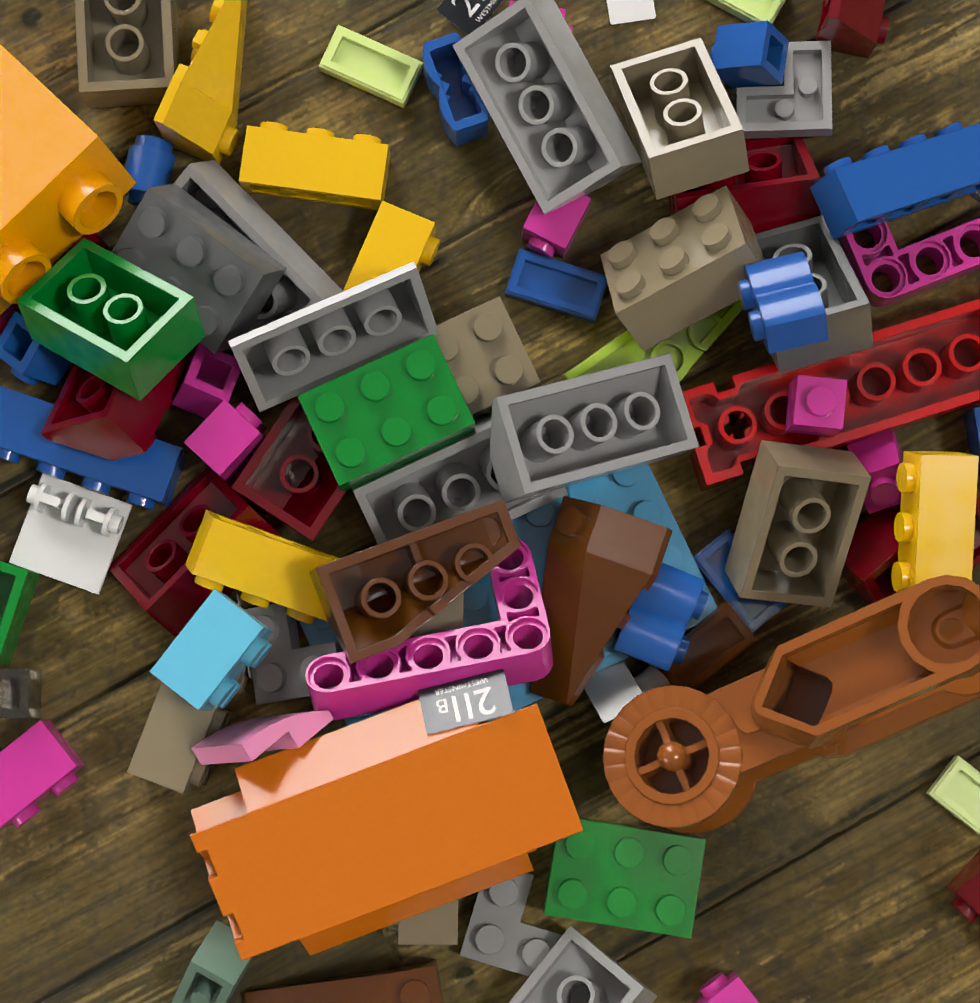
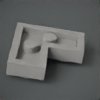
(800, 105)
(284, 668)
(499, 935)

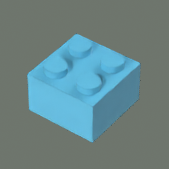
(213, 653)

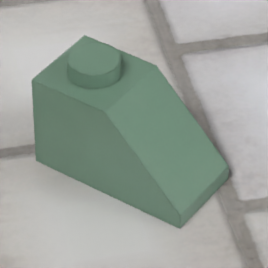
(213, 969)

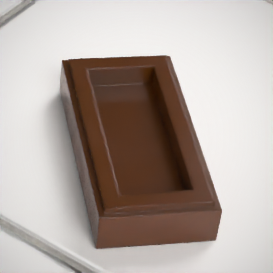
(712, 646)

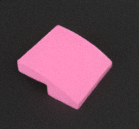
(253, 736)

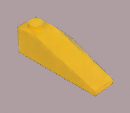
(203, 99)

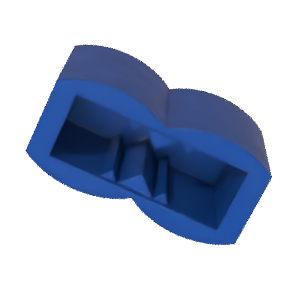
(460, 105)
(783, 302)
(661, 618)

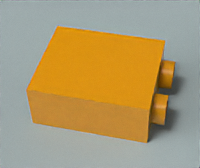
(52, 180)

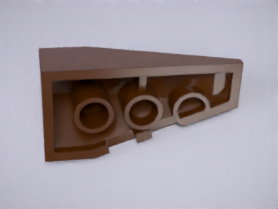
(591, 579)
(399, 585)
(395, 984)

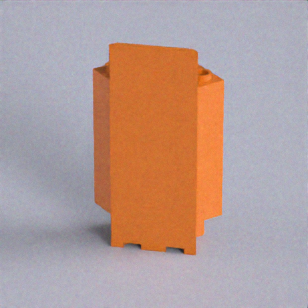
(379, 826)

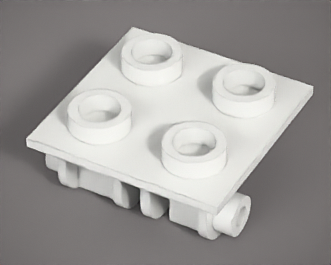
(70, 533)

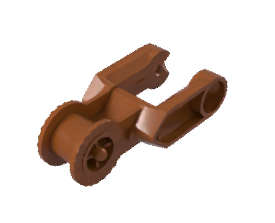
(832, 692)

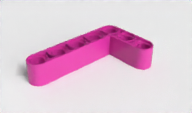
(901, 263)
(450, 652)

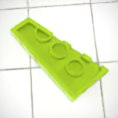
(684, 346)

